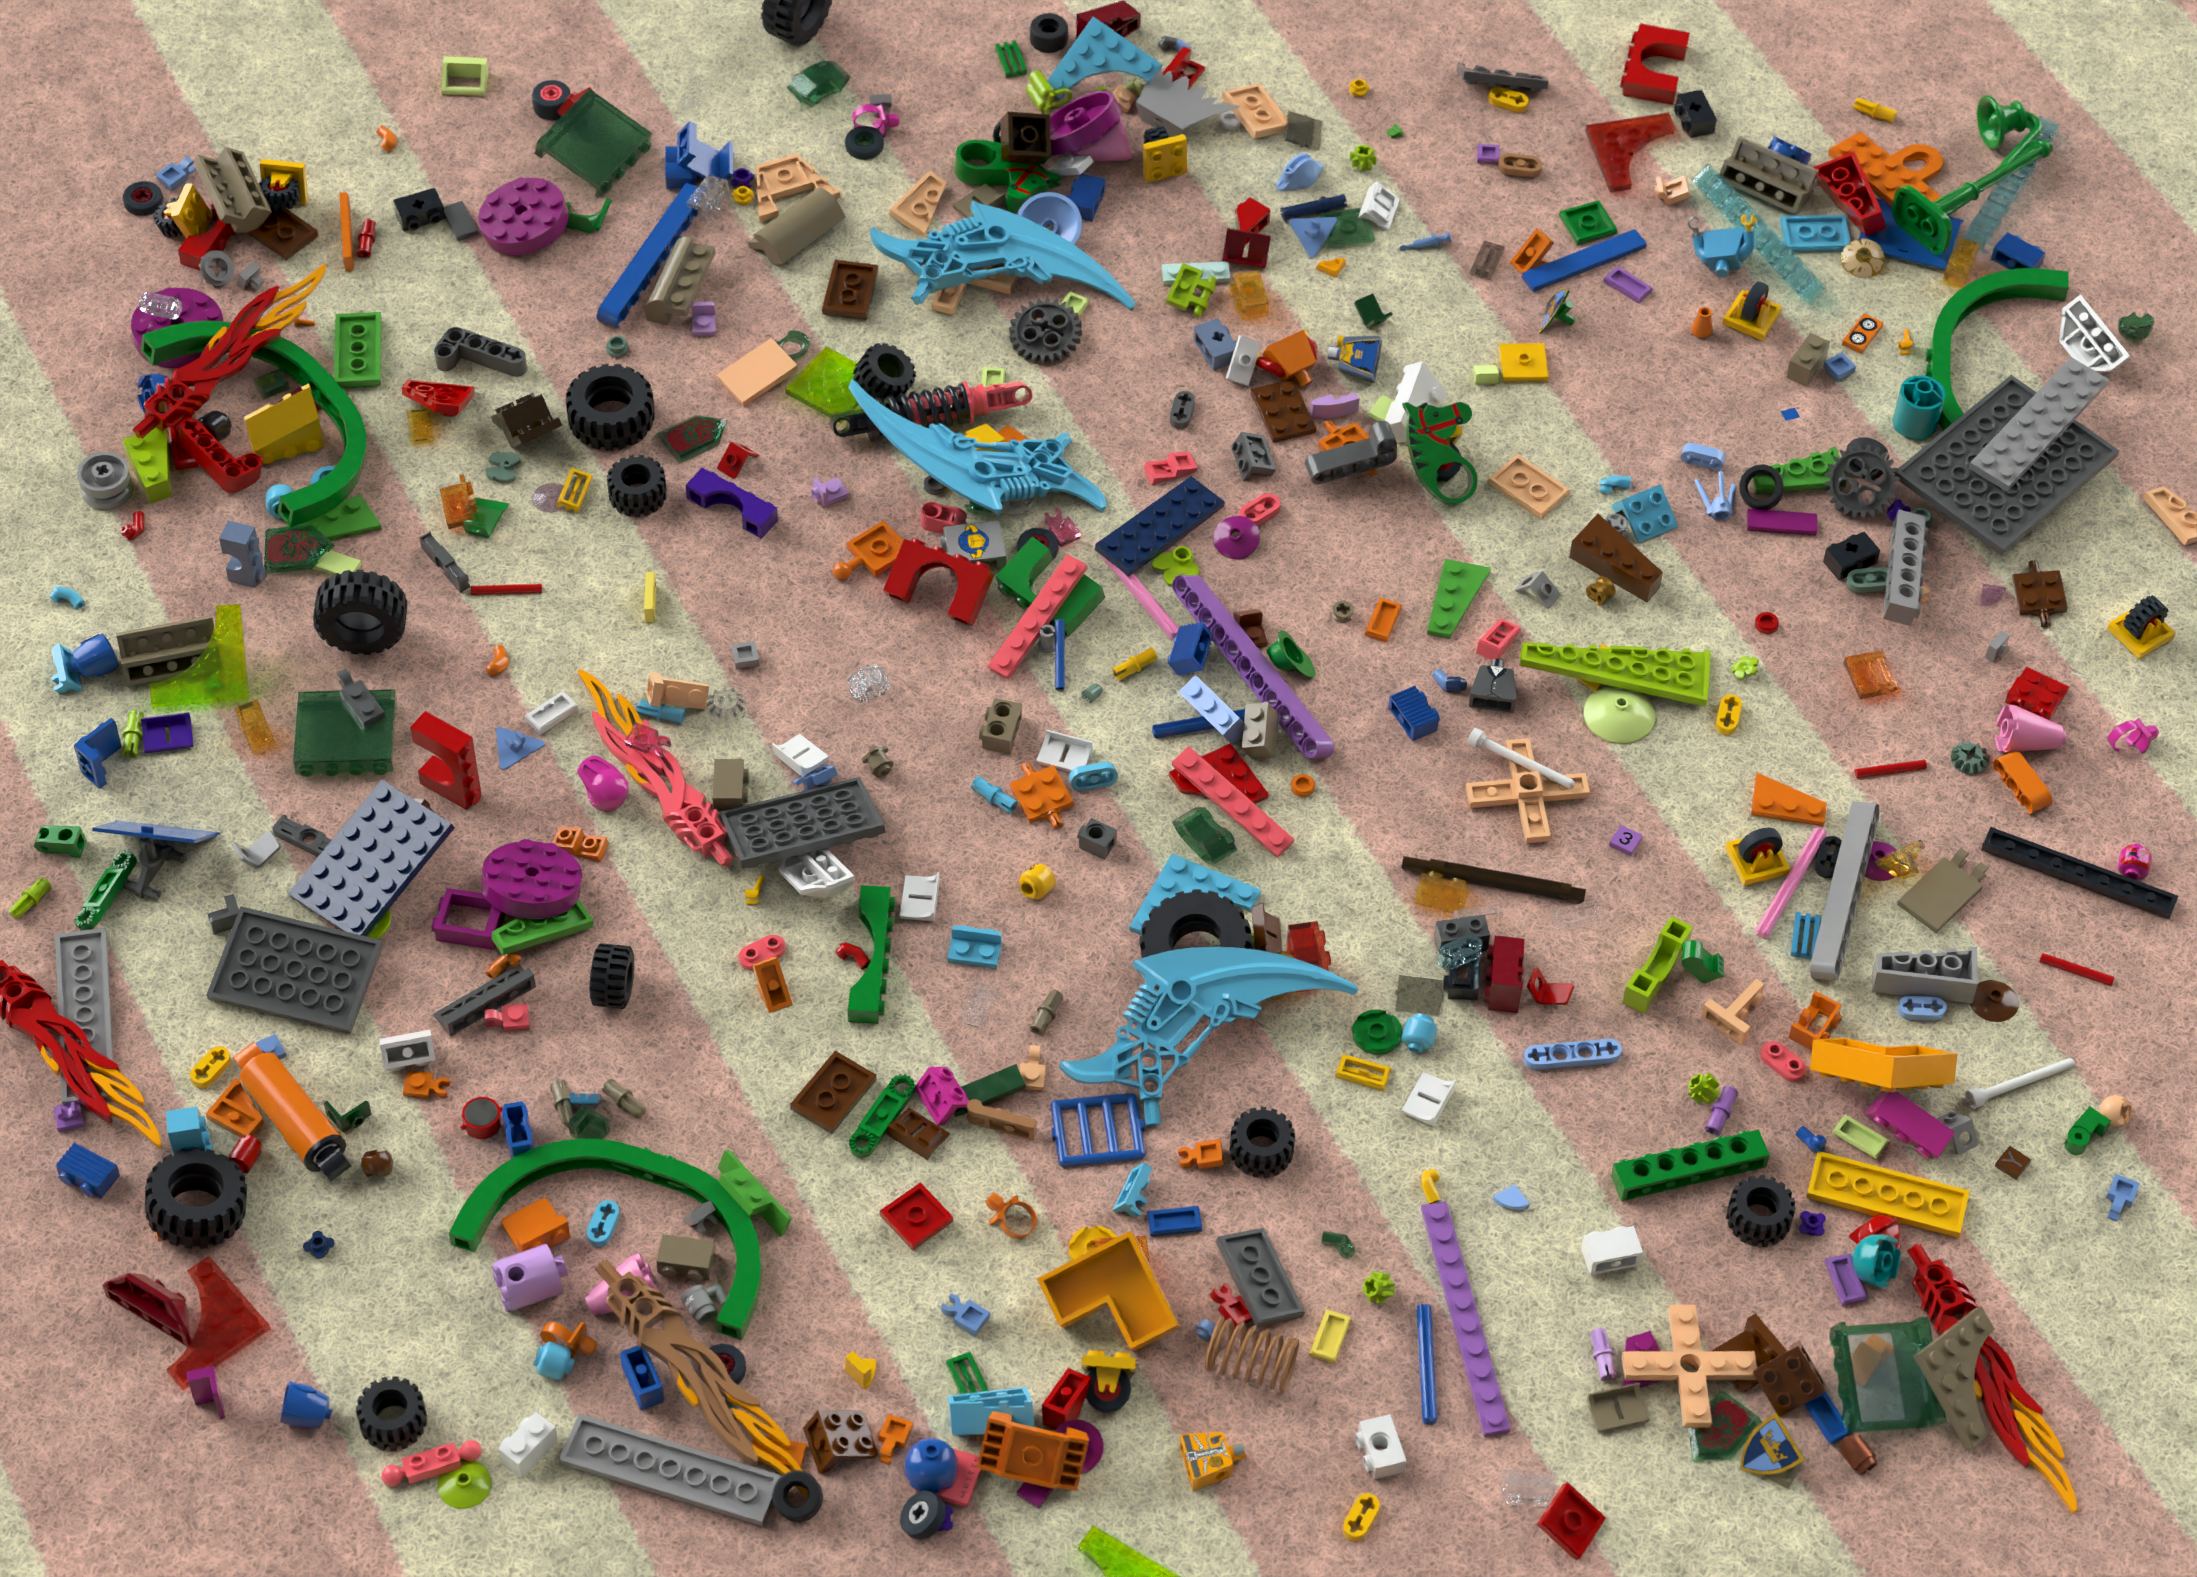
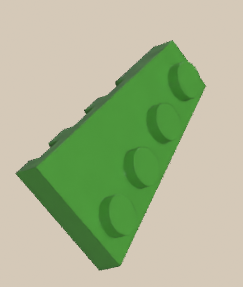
(1800, 474)
(347, 518)
(1454, 595)
(531, 932)

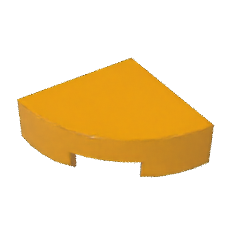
(1331, 267)

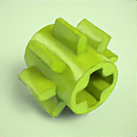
(1363, 157)
(1703, 1088)
(1378, 1287)

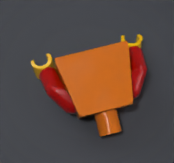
(1290, 358)

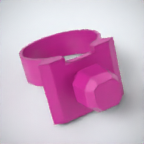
(882, 123)
(2140, 737)

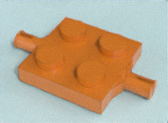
(1343, 436)
(1042, 794)

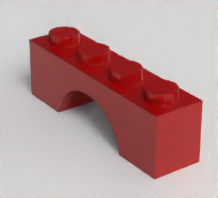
(198, 245)

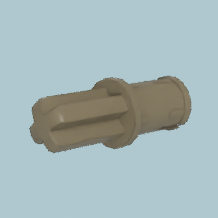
(1046, 1012)
(624, 1098)
(562, 1101)

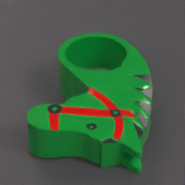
(1020, 178)
(1428, 448)

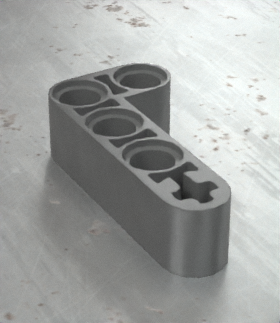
(479, 349)
(1354, 457)

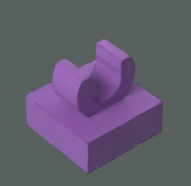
(68, 1116)

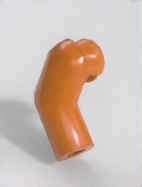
(389, 138)
(500, 661)
(501, 963)

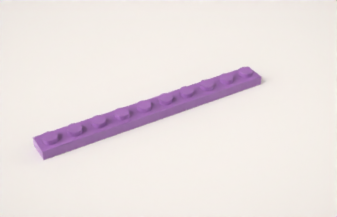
(1465, 1319)

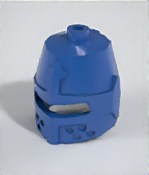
(94, 657)
(304, 1406)

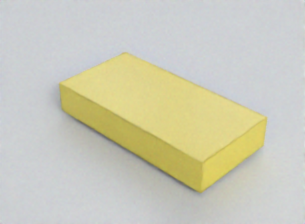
(650, 597)
(1330, 1336)

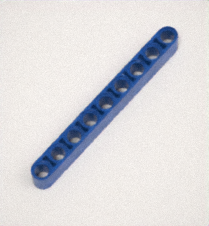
(648, 259)

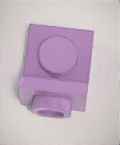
(703, 318)
(828, 492)

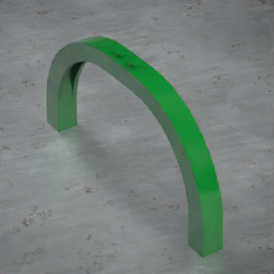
(1985, 290)
(335, 487)
(637, 1162)

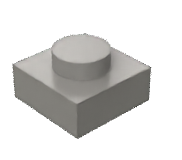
(1998, 647)
(745, 654)

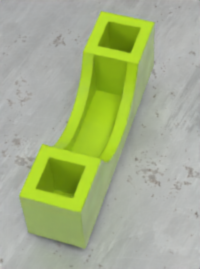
(1650, 978)

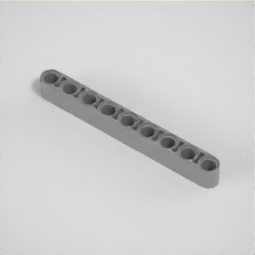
(1844, 891)

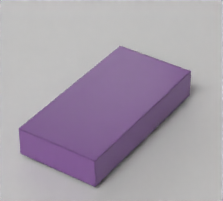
(1628, 284)
(1845, 1281)

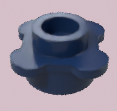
(318, 1251)

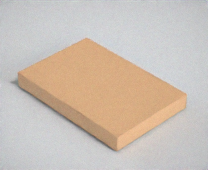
(1256, 110)
(757, 372)
(1528, 486)

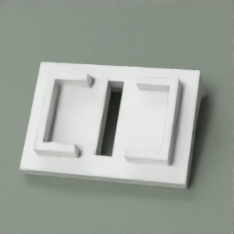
(1379, 206)
(1054, 747)
(792, 752)
(922, 888)
(1431, 1088)

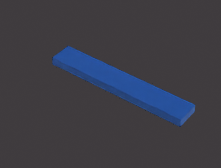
(1584, 260)

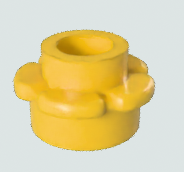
(1358, 87)
(743, 195)

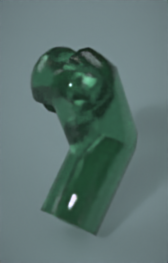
(1340, 1242)

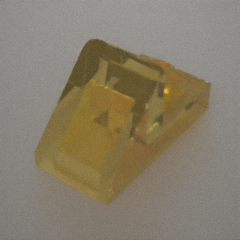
(420, 425)
(254, 726)
(1901, 862)

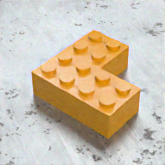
(1887, 1066)
(1117, 1278)

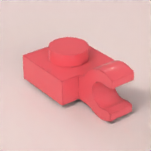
(512, 1017)

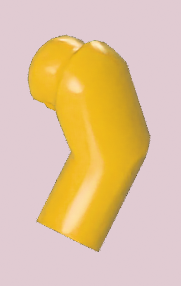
(1428, 1186)

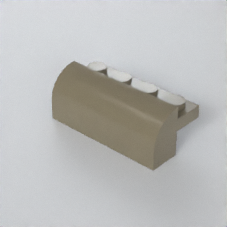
(1769, 175)
(233, 190)
(798, 226)
(679, 280)
(163, 649)

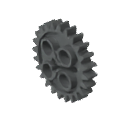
(1045, 331)
(1852, 500)

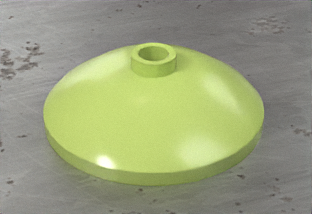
(1617, 722)

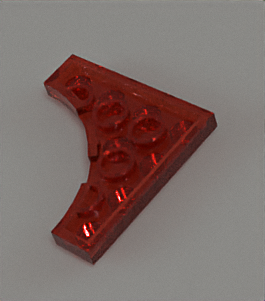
(1620, 140)
(225, 1323)

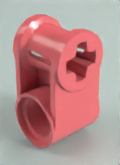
(936, 516)

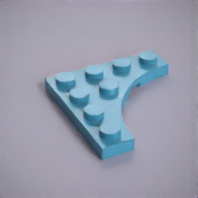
(1100, 52)
(1186, 875)

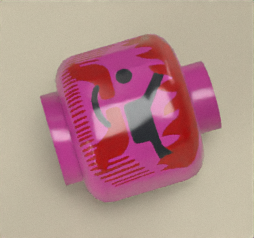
(2135, 861)

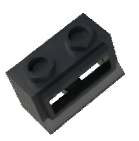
(1463, 990)

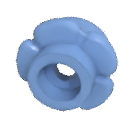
(1205, 1329)

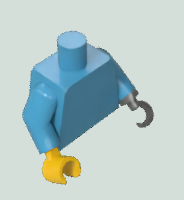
(1724, 248)

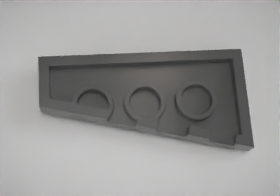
(1501, 76)

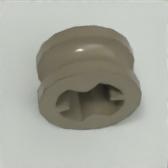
(1338, 616)

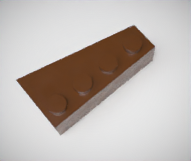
(1613, 556)

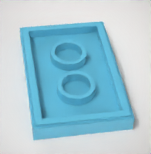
(1815, 232)

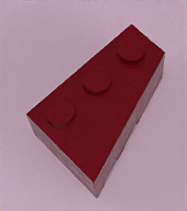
(1117, 16)
(1505, 974)

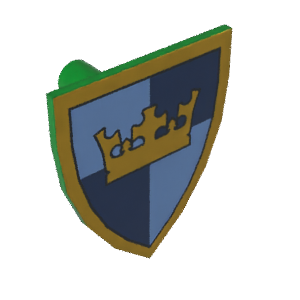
(1557, 309)
(1770, 1449)

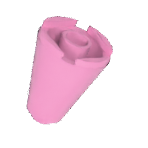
(1111, 147)
(2027, 731)

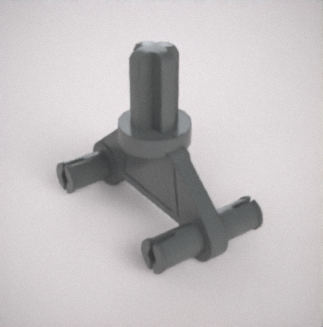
(152, 858)

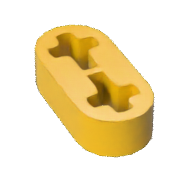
(1508, 99)
(1732, 715)
(210, 1067)
(1356, 1514)

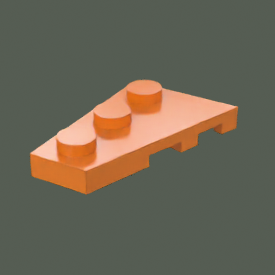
(1783, 802)

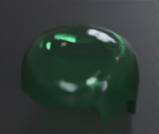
(2140, 325)

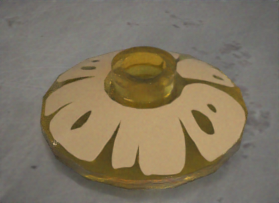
(1863, 266)

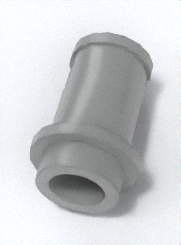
(1047, 642)

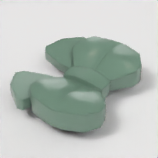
(504, 472)

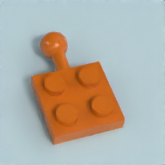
(874, 549)

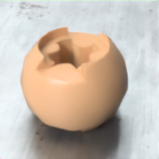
(2117, 1110)

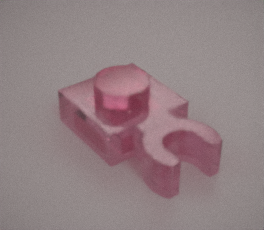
(1062, 528)
(645, 738)

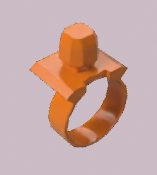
(996, 1203)
(574, 1341)

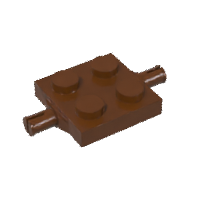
(2040, 593)

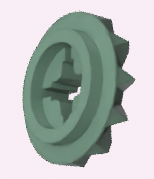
(1973, 766)

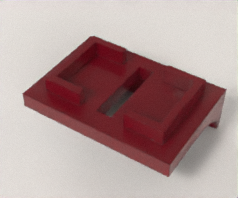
(1235, 246)

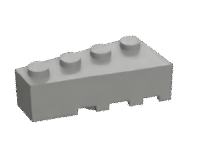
(1943, 975)

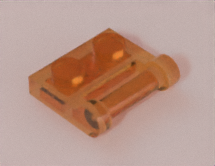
(1865, 677)

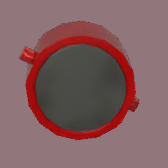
(481, 1117)

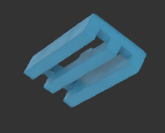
(1807, 918)
(586, 1099)

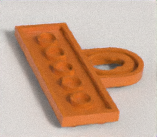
(1887, 171)

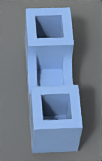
(1213, 709)

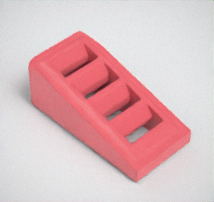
(1492, 651)

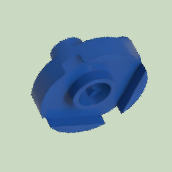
(1790, 150)

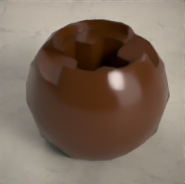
(377, 1163)

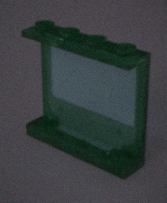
(1881, 1378)

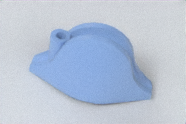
(1299, 173)

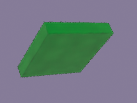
(1588, 222)

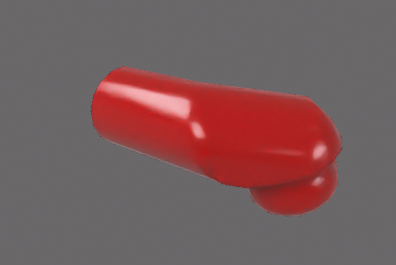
(136, 528)
(847, 949)

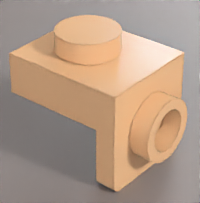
(1673, 191)

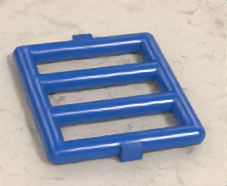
(1088, 1156)

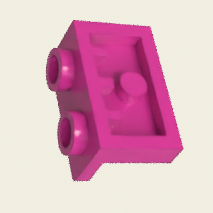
(941, 1093)

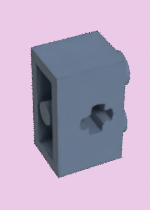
(1214, 343)

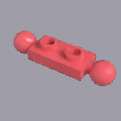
(431, 1463)

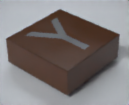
(2013, 1162)

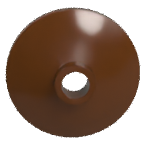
(1993, 1008)

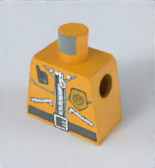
(1208, 1457)

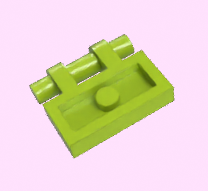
(1184, 286)

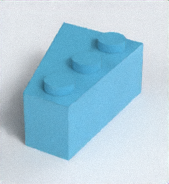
(187, 1130)
(971, 1411)

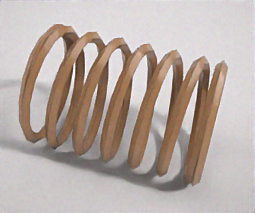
(1215, 1343)

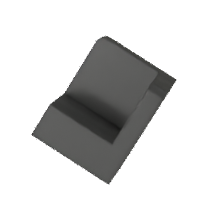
(224, 919)

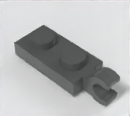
(360, 700)

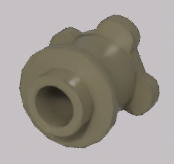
(878, 761)

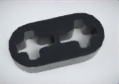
(1824, 855)

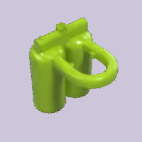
(1043, 93)

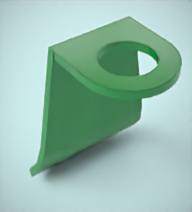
(486, 518)

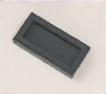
(460, 221)

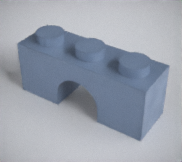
(246, 560)

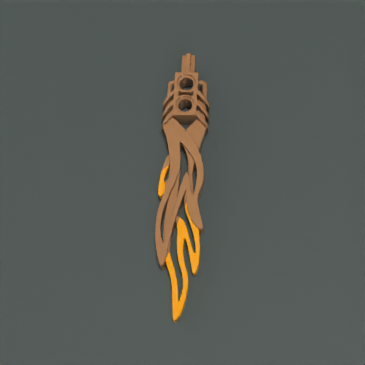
(716, 1382)

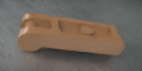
(1001, 1120)

